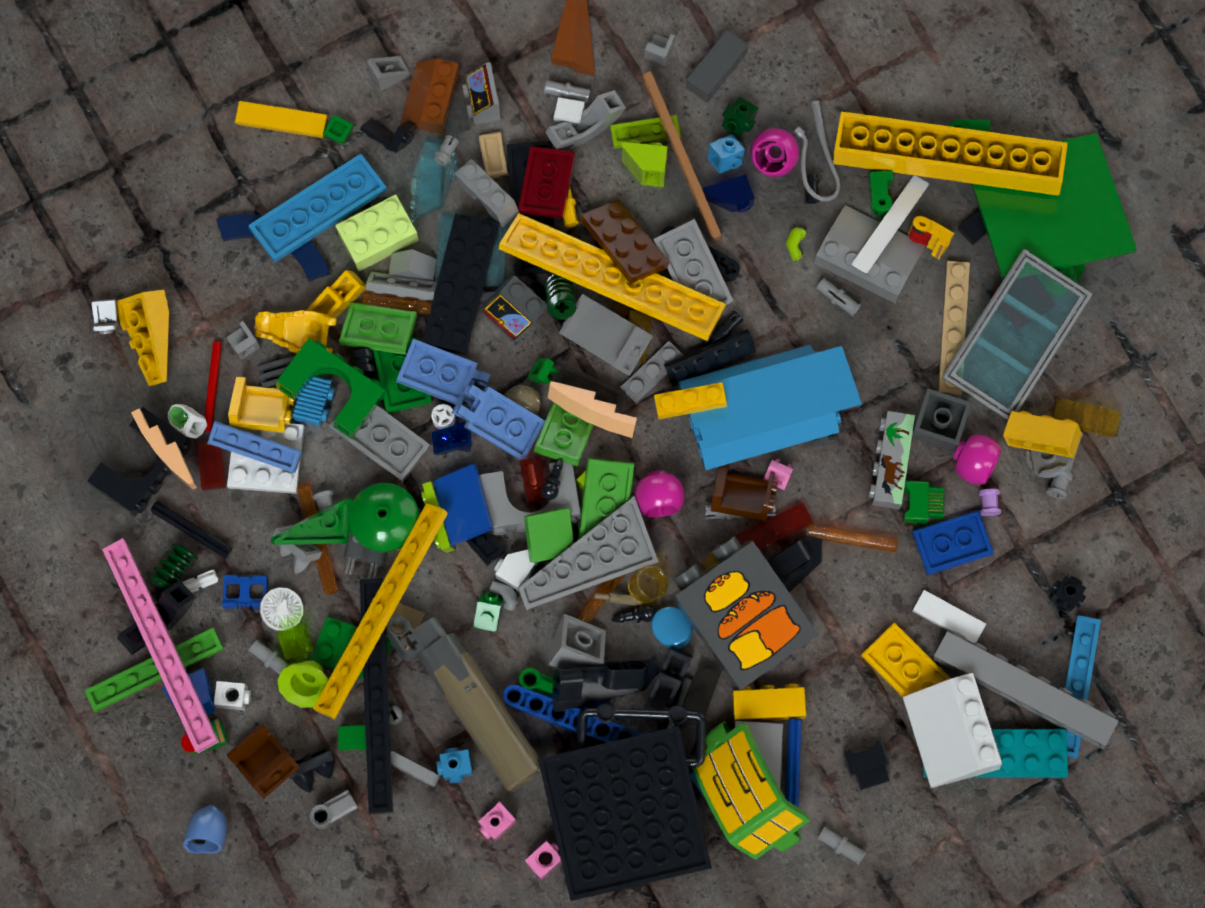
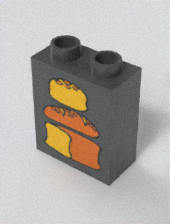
(742, 611)

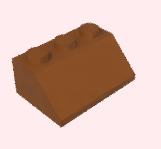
(431, 95)

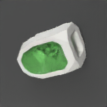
(187, 420)

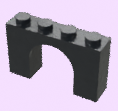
(134, 493)

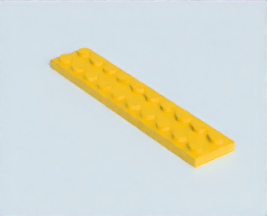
(596, 271)

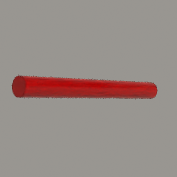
(212, 385)

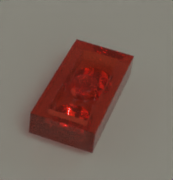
(211, 467)

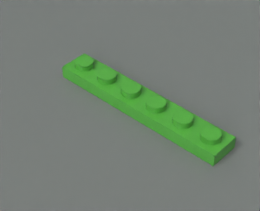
(146, 673)

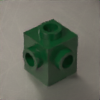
(739, 117)

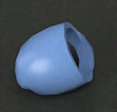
(208, 825)

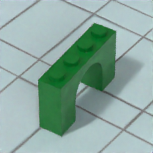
(316, 360)

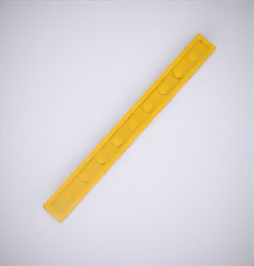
(380, 611)

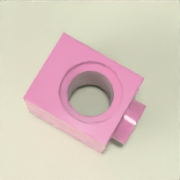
(539, 869)

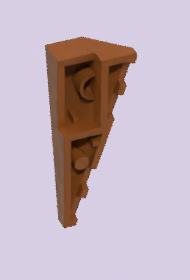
(573, 39)

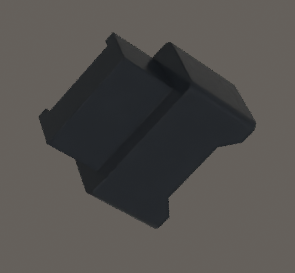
(868, 766)

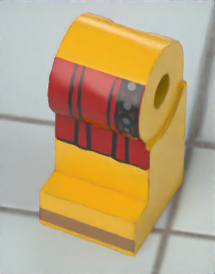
(930, 235)

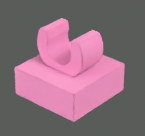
(782, 473)

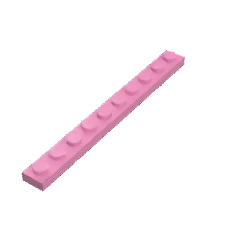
(160, 646)

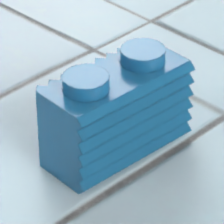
(313, 402)

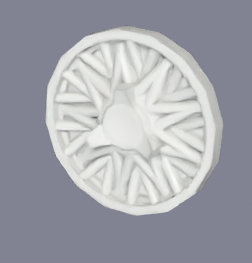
(281, 609)

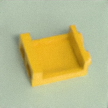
(259, 408)

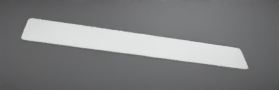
(890, 224)

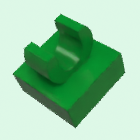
(540, 371)

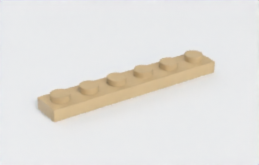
(953, 319)

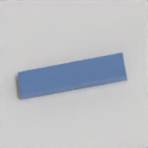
(255, 447)

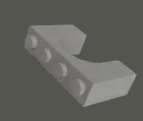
(507, 517)

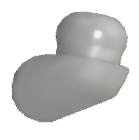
(507, 593)

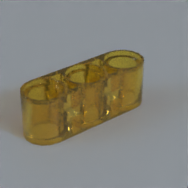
(1089, 417)

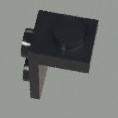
(391, 141)

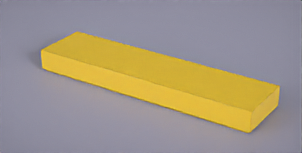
(281, 119)

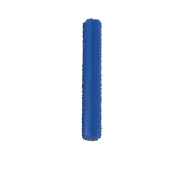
(793, 761)

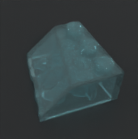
(430, 180)

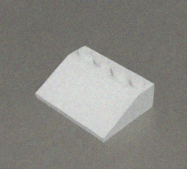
(952, 731)

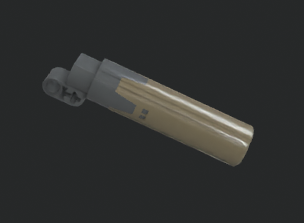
(469, 697)

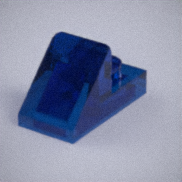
(451, 439)

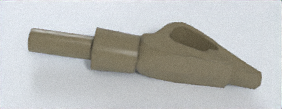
(617, 598)

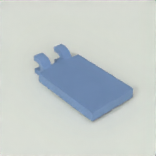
(440, 373)
(500, 421)

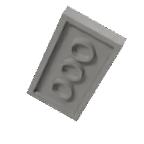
(692, 261)
(388, 444)

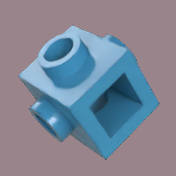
(726, 154)
(463, 768)

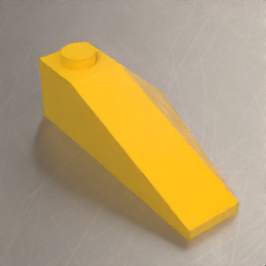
(147, 323)

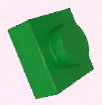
(338, 130)

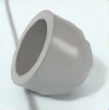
(398, 712)

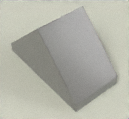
(387, 71)
(413, 265)

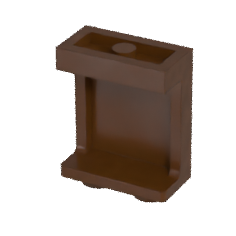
(743, 495)
(263, 761)

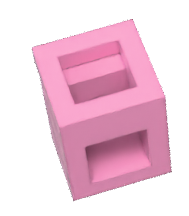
(505, 818)

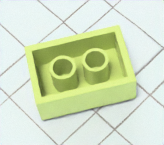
(377, 233)

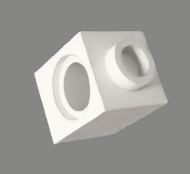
(222, 691)

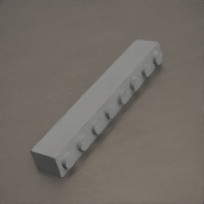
(1026, 690)

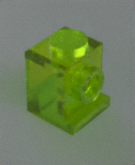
(295, 642)

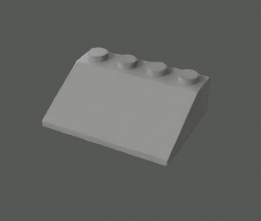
(846, 241)

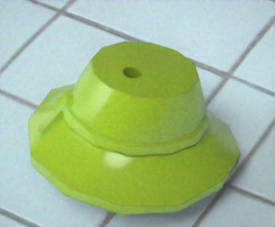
(302, 683)

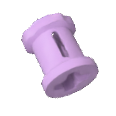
(990, 502)

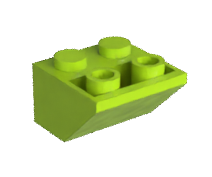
(646, 162)

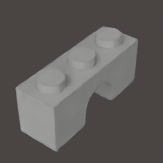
(491, 195)

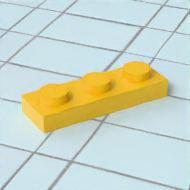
(690, 400)

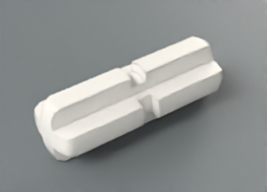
(203, 580)

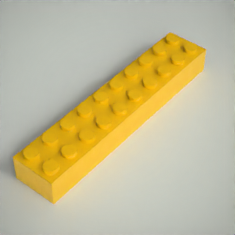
(950, 153)

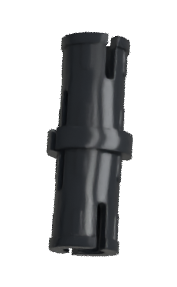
(724, 329)

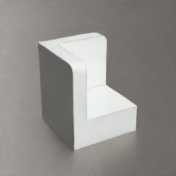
(568, 110)

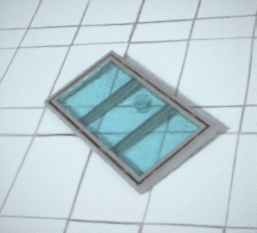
(1017, 335)

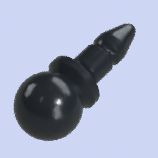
(550, 489)
(645, 613)

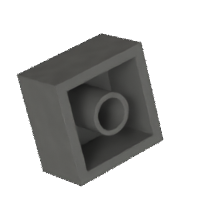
(941, 420)

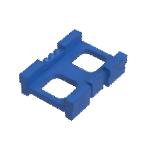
(244, 599)

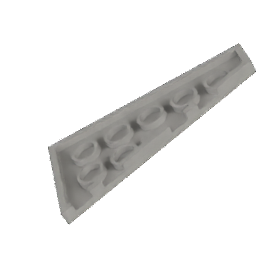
(604, 553)

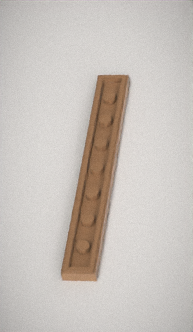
(682, 157)

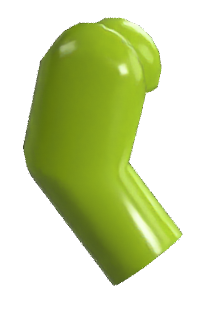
(792, 242)

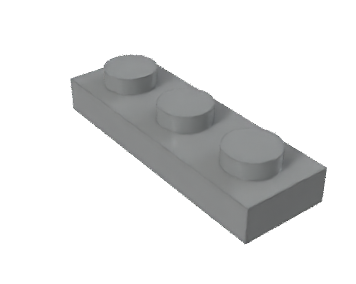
(401, 286)
(650, 374)

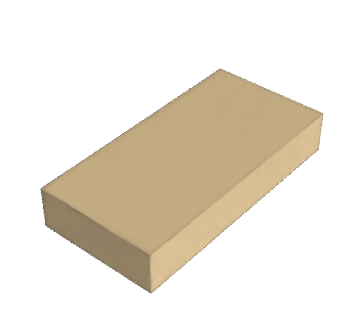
(493, 155)

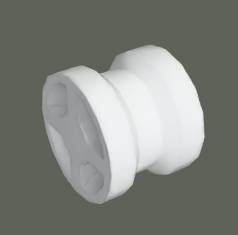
(444, 412)

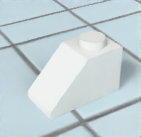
(515, 569)

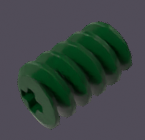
(560, 297)
(172, 567)

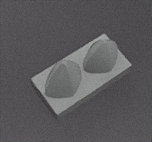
(302, 552)

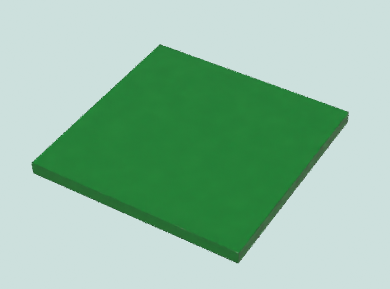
(1065, 229)

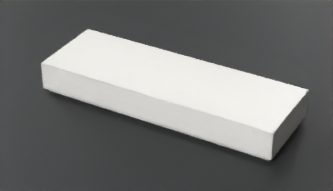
(948, 617)

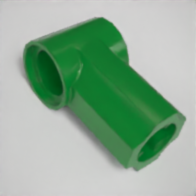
(543, 685)

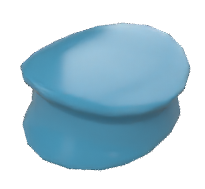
(671, 627)

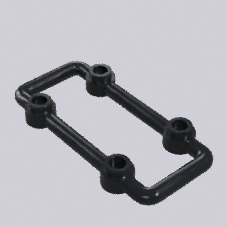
(677, 715)

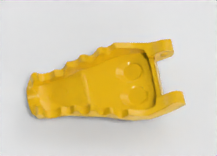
(294, 328)

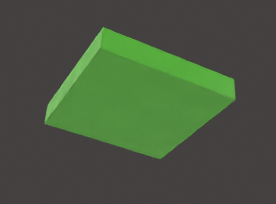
(548, 534)

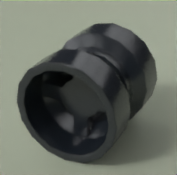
(363, 360)

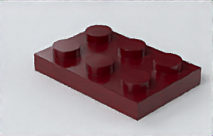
(547, 182)

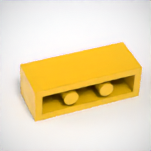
(1042, 434)
(769, 703)

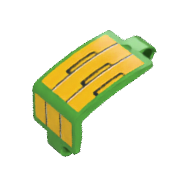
(746, 794)

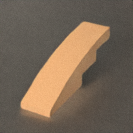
(599, 413)
(169, 454)

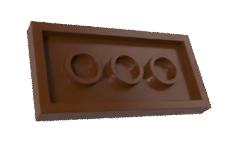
(624, 241)

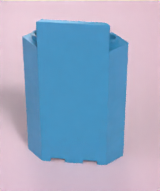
(773, 404)

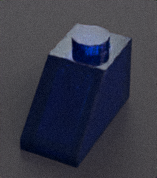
(731, 194)

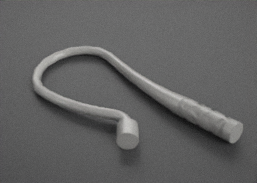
(822, 137)

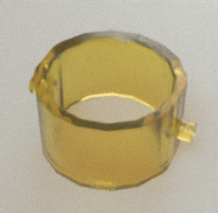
(660, 578)

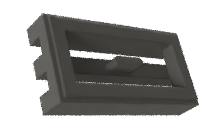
(269, 366)

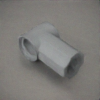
(335, 808)

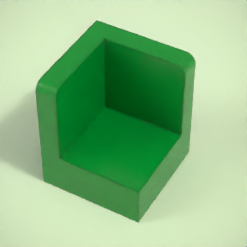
(352, 738)

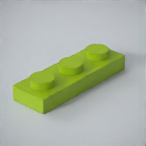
(644, 131)
(430, 497)

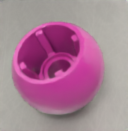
(788, 146)
(977, 459)
(659, 494)

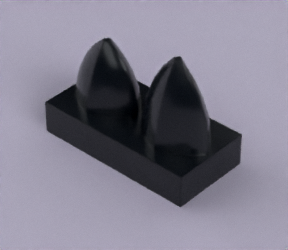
(319, 760)

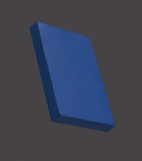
(466, 504)
(952, 542)

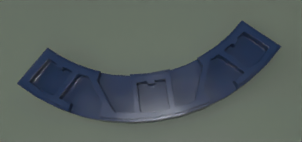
(307, 255)

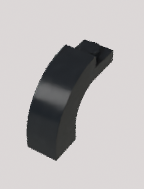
(171, 606)

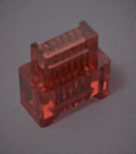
(532, 478)

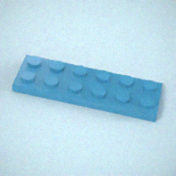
(317, 208)

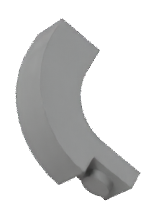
(594, 120)

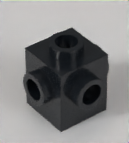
(1062, 599)

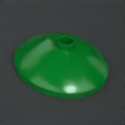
(388, 532)

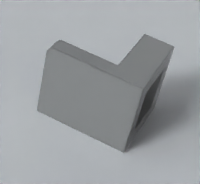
(659, 49)
(243, 341)

